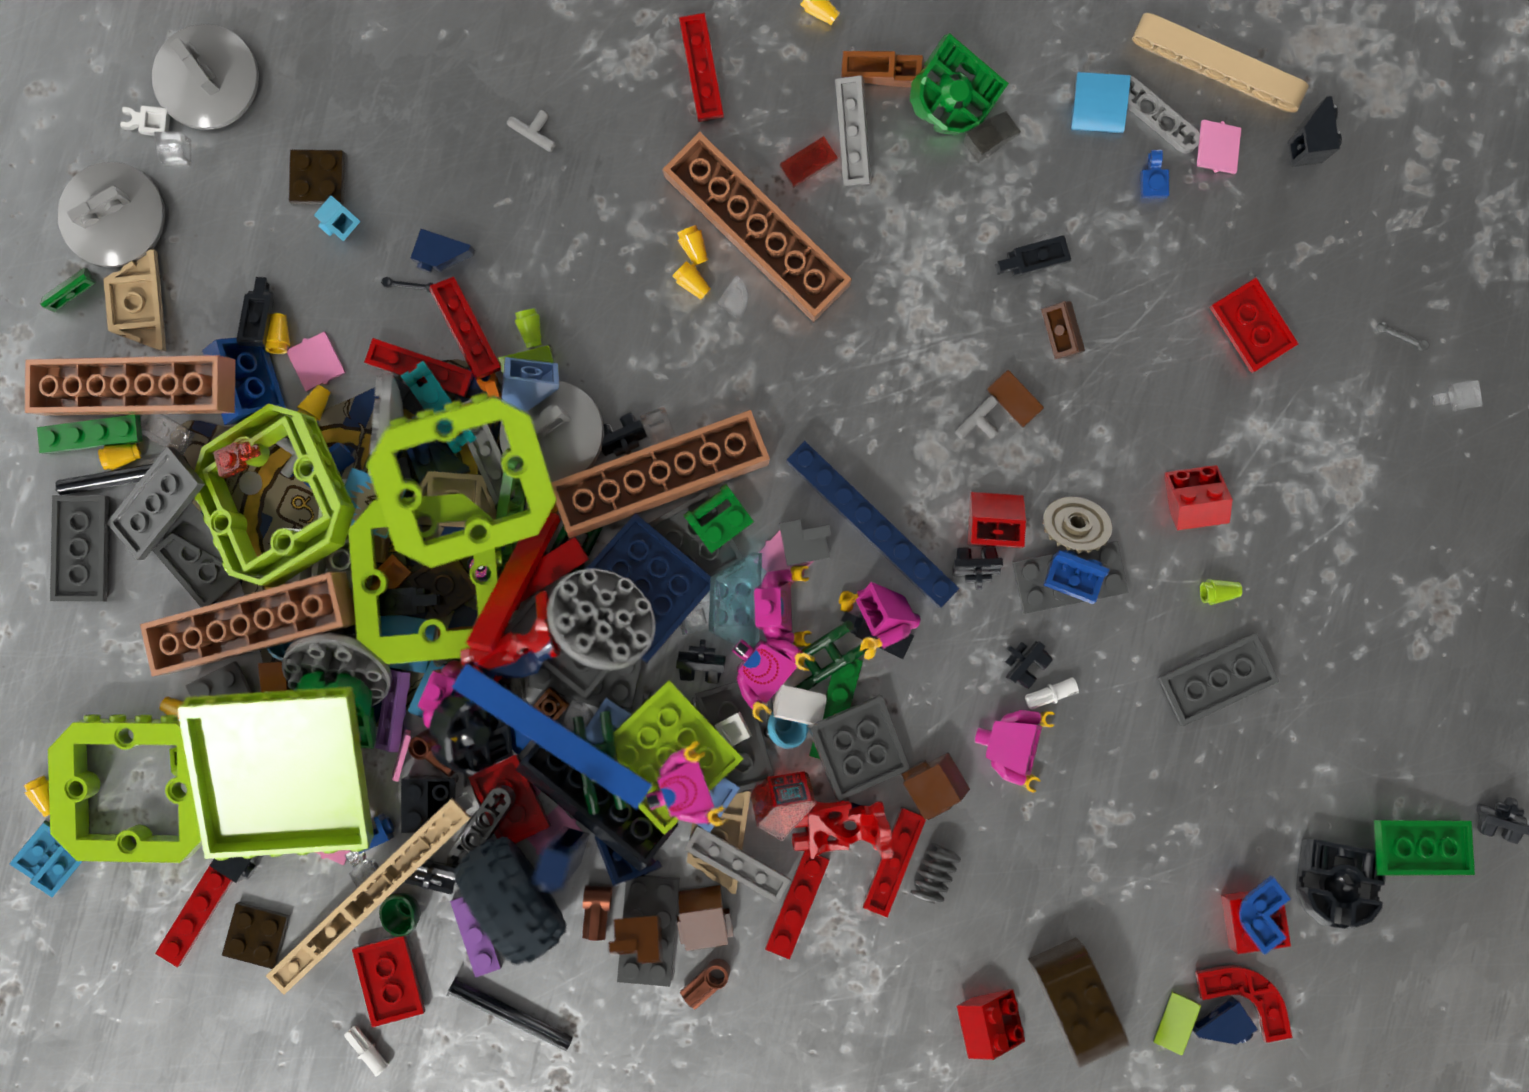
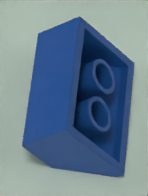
(254, 378)

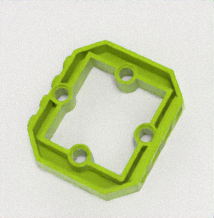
(229, 527)
(460, 544)
(413, 646)
(71, 807)

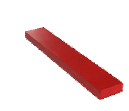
(511, 587)

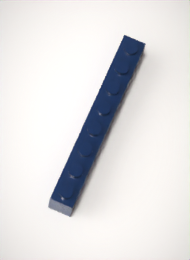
(872, 525)

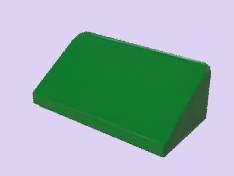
(68, 290)

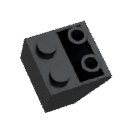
(1316, 136)
(423, 799)

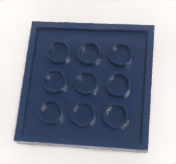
(660, 572)

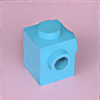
(336, 219)

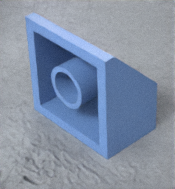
(528, 382)

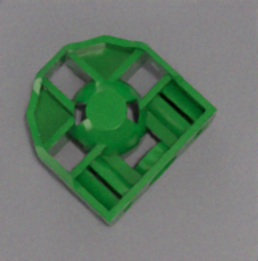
(980, 92)
(362, 699)

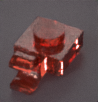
(233, 458)

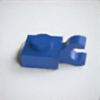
(1154, 180)

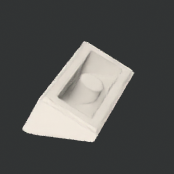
(799, 705)

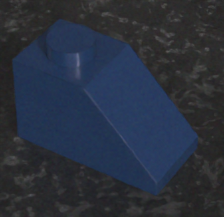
(438, 252)
(1226, 1024)

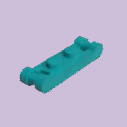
(434, 397)

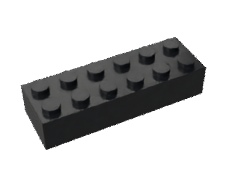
(623, 830)

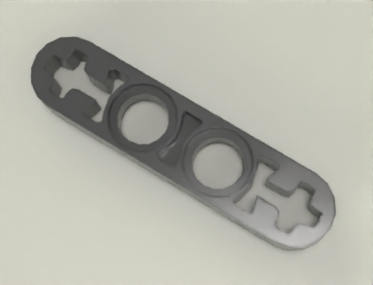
(477, 824)

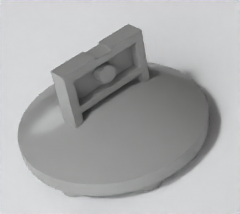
(205, 76)
(111, 214)
(386, 408)
(566, 430)
(601, 619)
(333, 655)

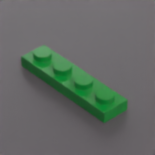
(89, 434)
(840, 693)

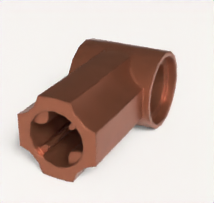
(420, 748)
(596, 904)
(705, 984)

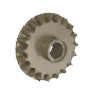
(1077, 524)

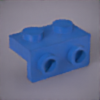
(1075, 576)

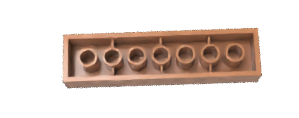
(756, 227)
(130, 385)
(660, 474)
(249, 623)

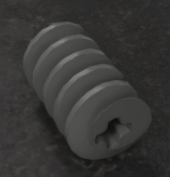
(936, 874)

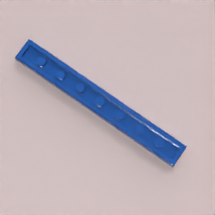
(551, 735)

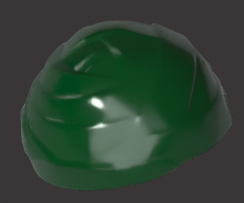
(399, 914)

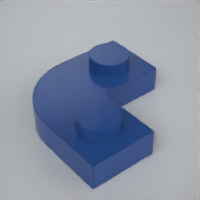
(1256, 913)

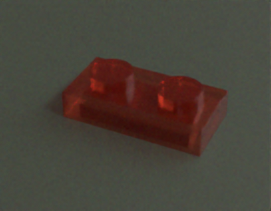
(808, 162)

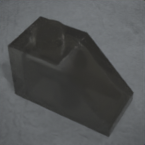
(991, 136)

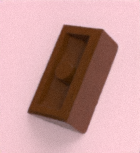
(1063, 329)
(1015, 398)

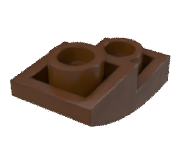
(552, 704)

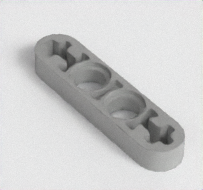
(1162, 110)

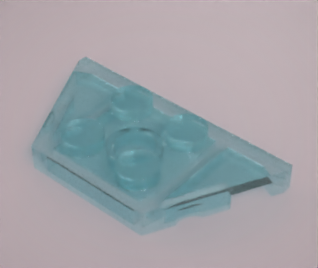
(733, 601)

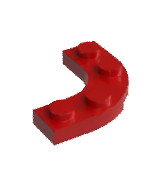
(1250, 984)

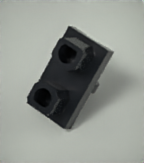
(625, 438)
(977, 569)
(1034, 654)
(700, 659)
(1506, 816)
(434, 876)

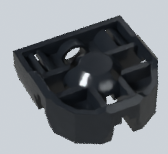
(487, 737)
(1318, 858)

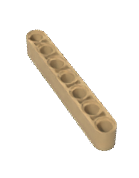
(1220, 62)

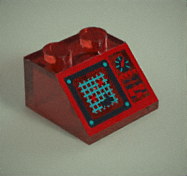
(782, 802)

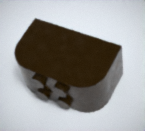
(1079, 1002)

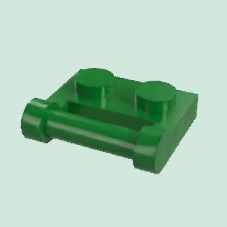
(723, 526)

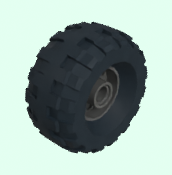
(507, 903)

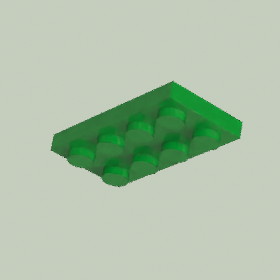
(1424, 847)

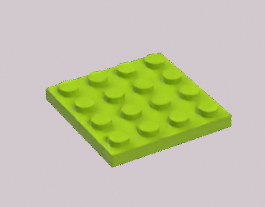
(666, 726)

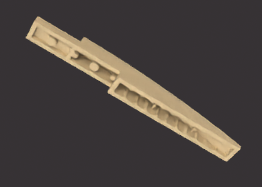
(368, 896)

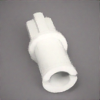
(1052, 693)
(366, 1050)

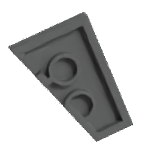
(195, 569)

